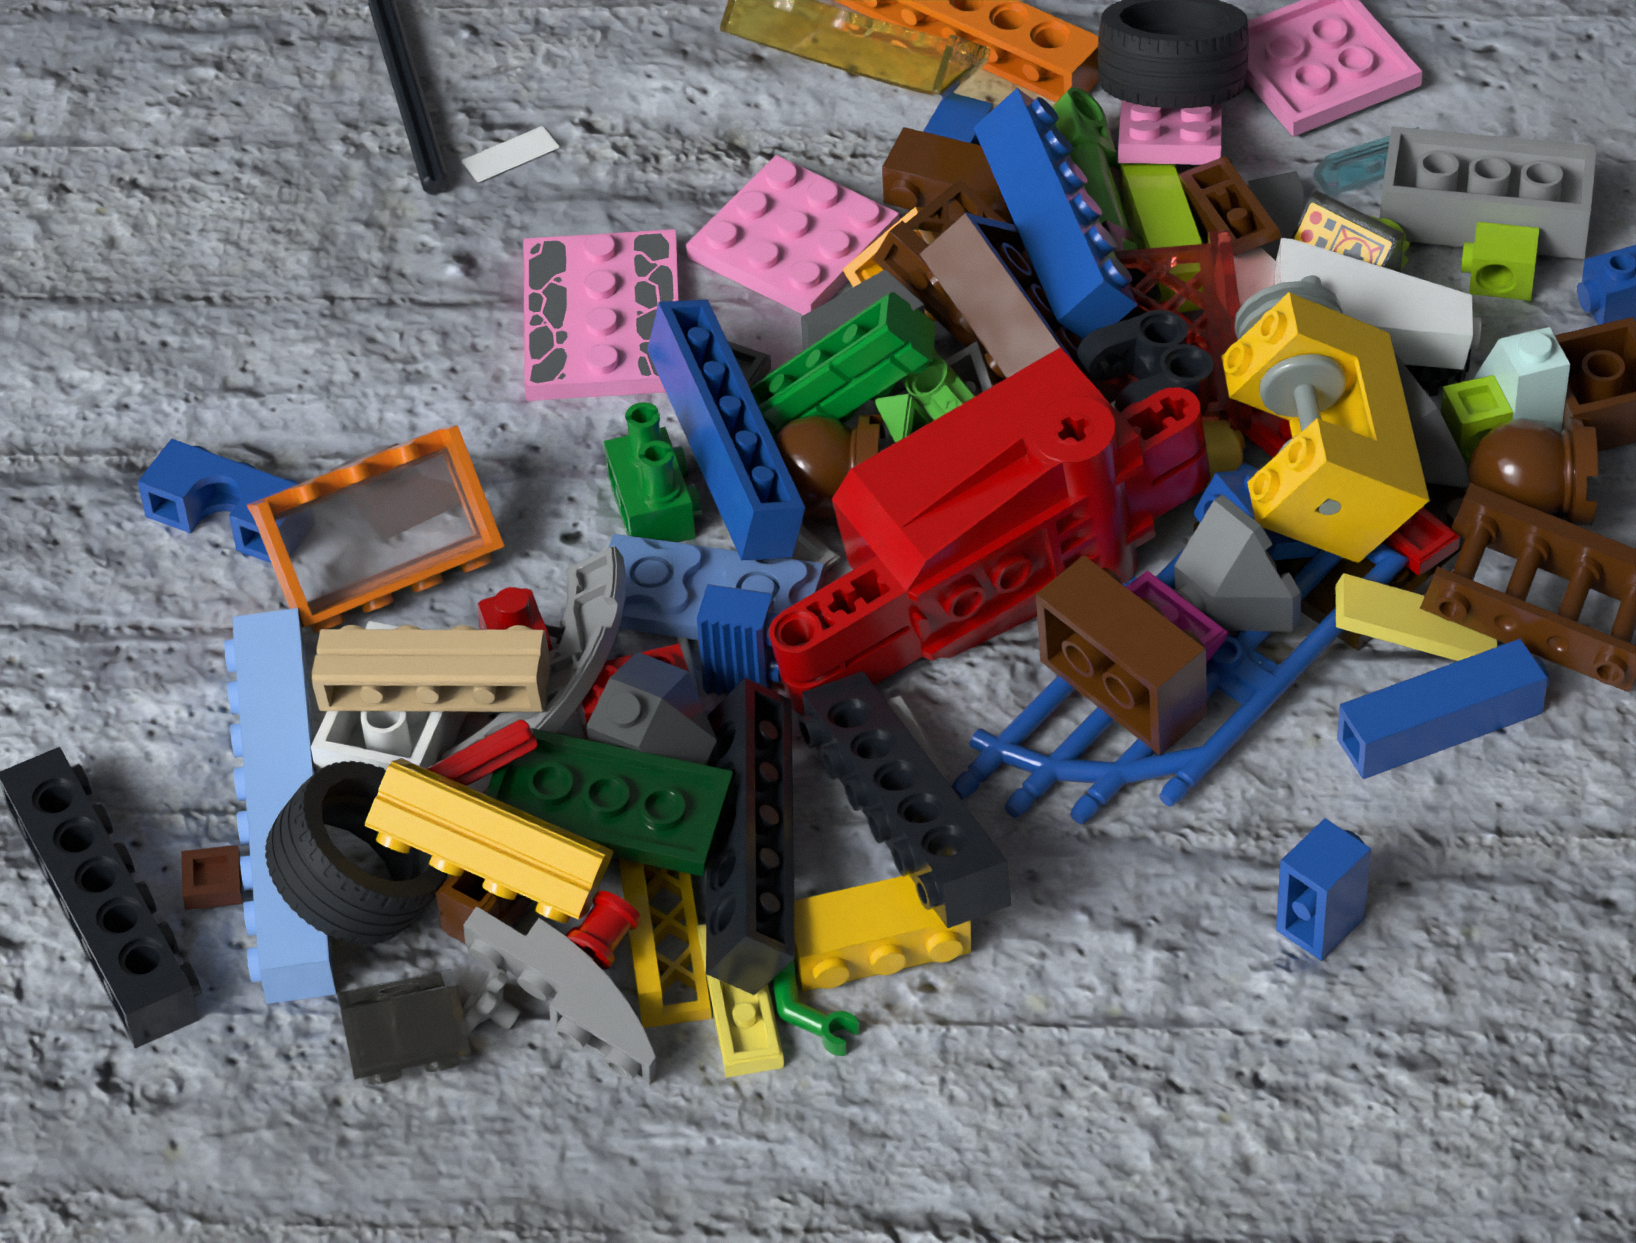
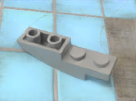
(585, 1000)

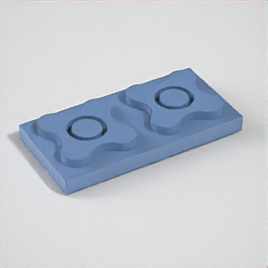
(670, 580)

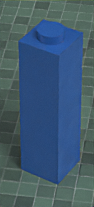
(1442, 708)

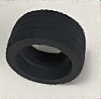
(1173, 52)
(323, 883)

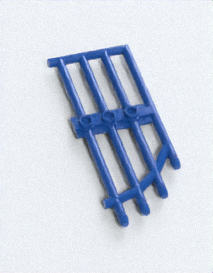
(1232, 669)

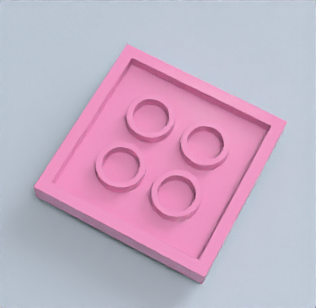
(1324, 62)
(790, 235)

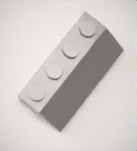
(1451, 180)

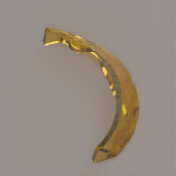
(857, 44)

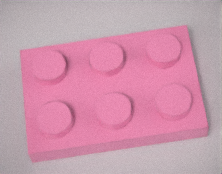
(1169, 134)

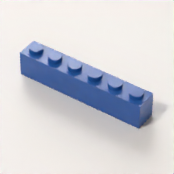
(1055, 214)
(725, 430)

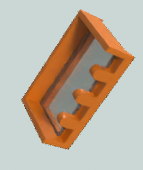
(377, 528)

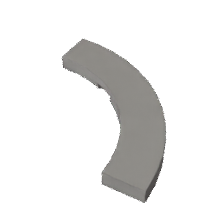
(591, 626)

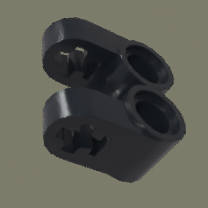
(1154, 352)

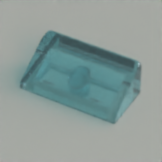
(1353, 167)

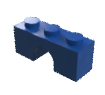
(193, 483)

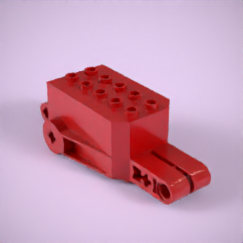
(983, 514)

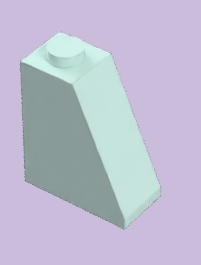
(1531, 375)

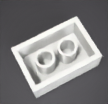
(385, 735)

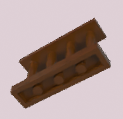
(1555, 547)

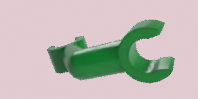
(808, 1018)

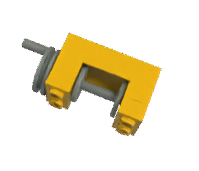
(1352, 449)

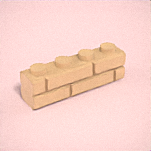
(431, 669)

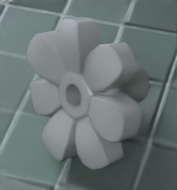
(490, 1003)

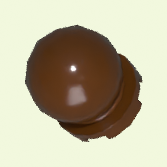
(821, 454)
(1540, 466)

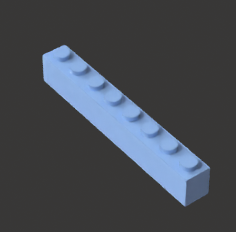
(277, 759)

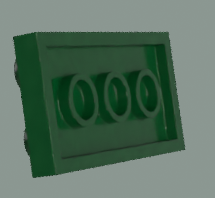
(620, 798)

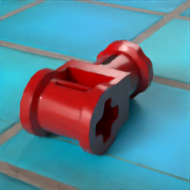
(604, 927)

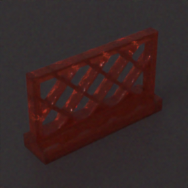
(1218, 300)

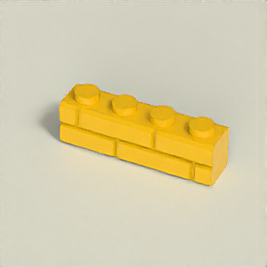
(487, 839)

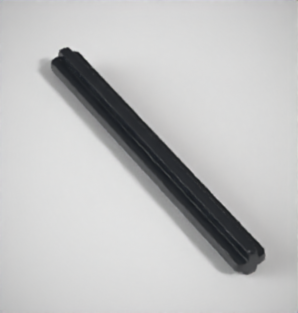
(409, 96)

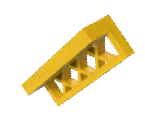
(645, 940)

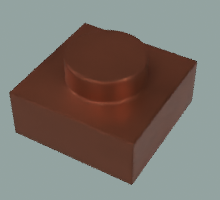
(211, 877)

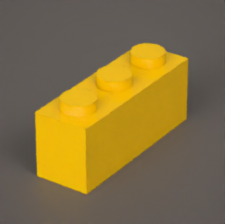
(870, 933)

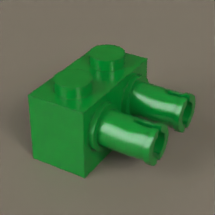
(649, 479)

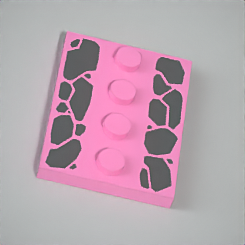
(594, 312)

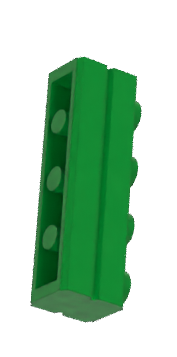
(849, 365)

